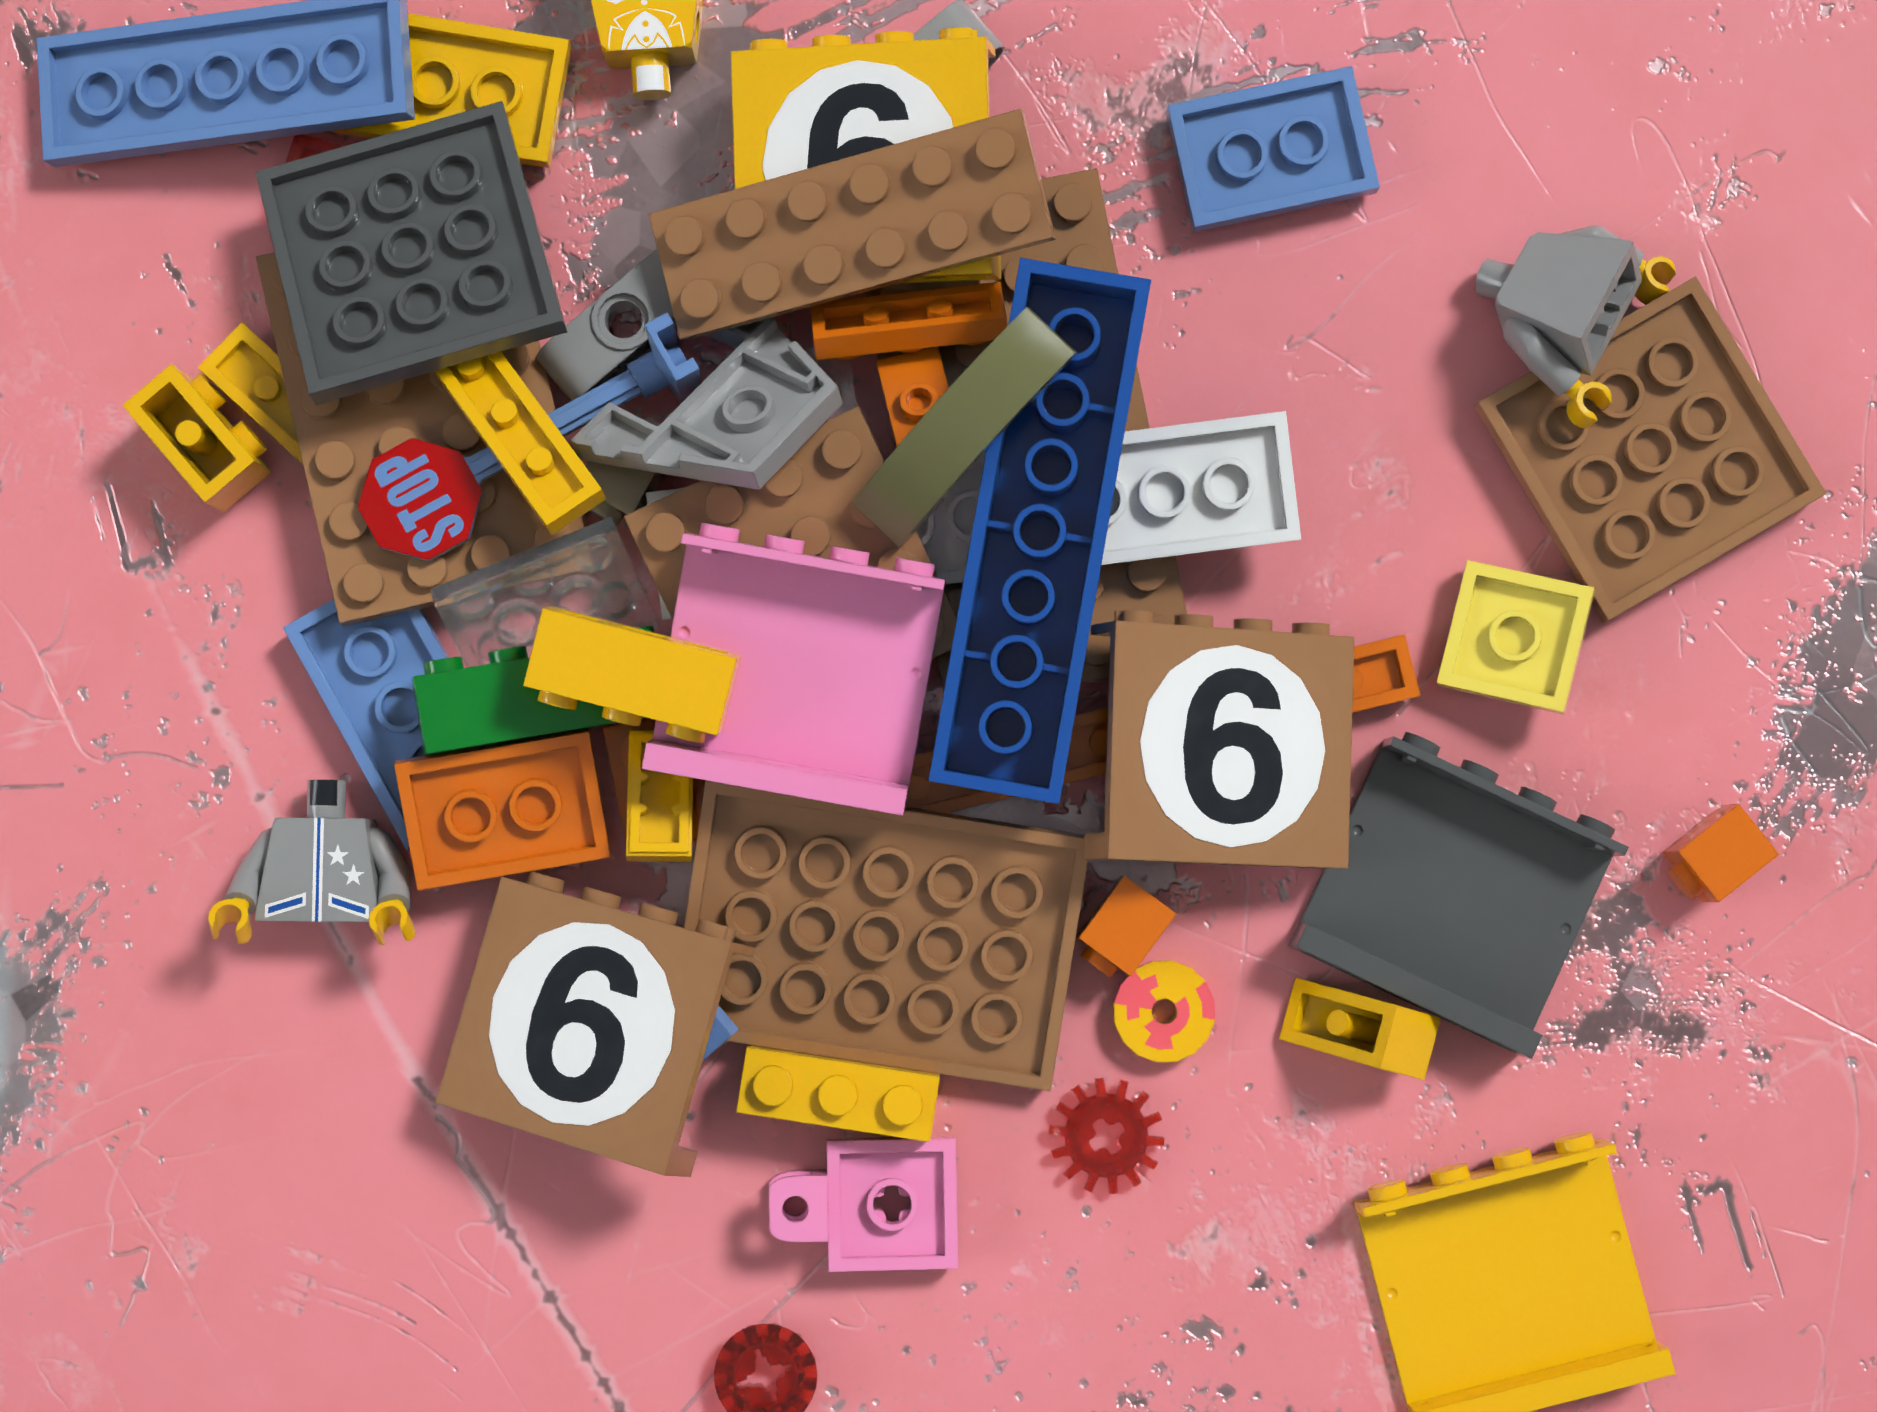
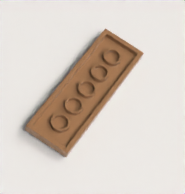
(852, 225)

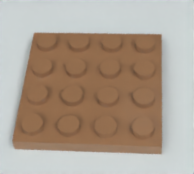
(1671, 467)
(802, 501)

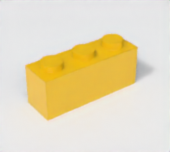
(631, 673)
(838, 1093)

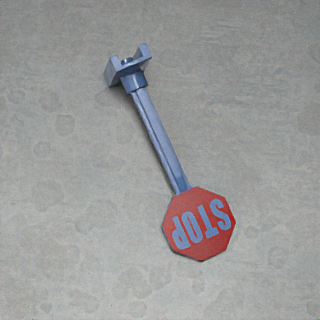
(428, 496)

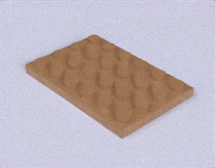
(349, 432)
(891, 932)

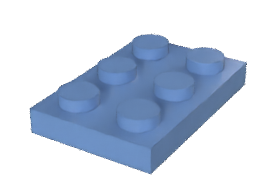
(1272, 149)

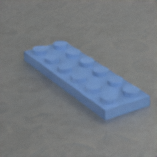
(223, 79)

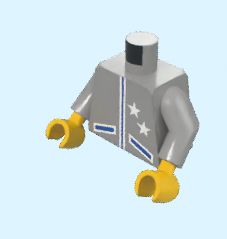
(1566, 304)
(320, 872)

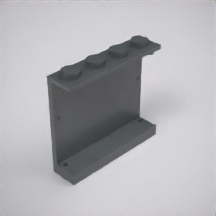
(1457, 892)

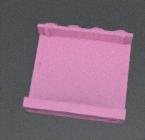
(824, 672)

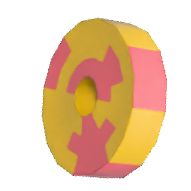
(1192, 1016)

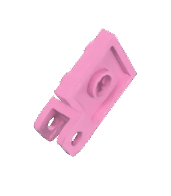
(843, 1209)

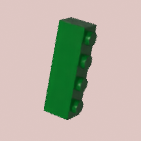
(490, 704)

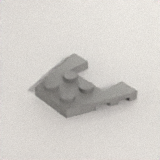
(733, 424)

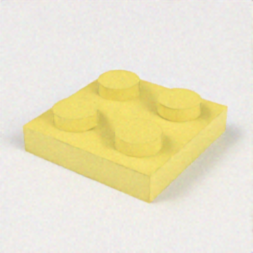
(1515, 637)

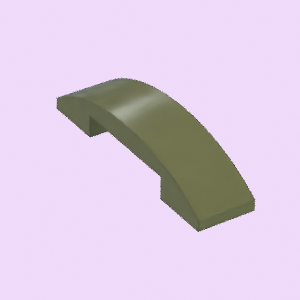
(963, 425)

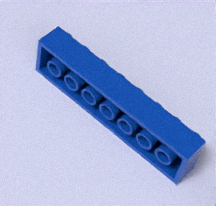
(1040, 544)

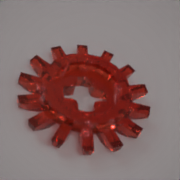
(1112, 1109)

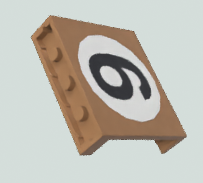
(1226, 743)
(589, 1022)

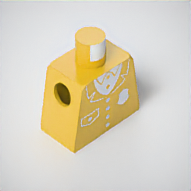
(649, 39)

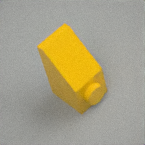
(1360, 1028)

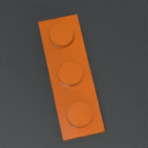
(908, 321)

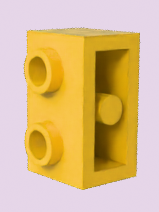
(196, 437)

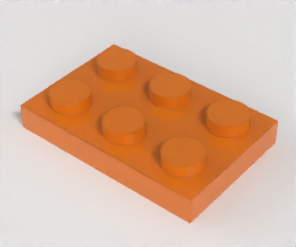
(502, 809)

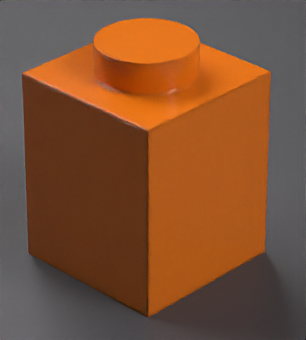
(1718, 854)
(1124, 928)

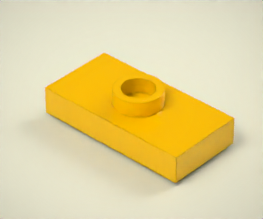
(657, 809)

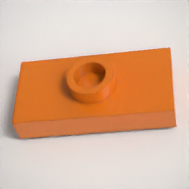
(911, 387)

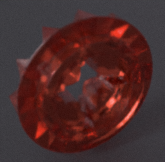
(779, 1346)

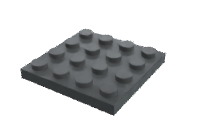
(409, 253)

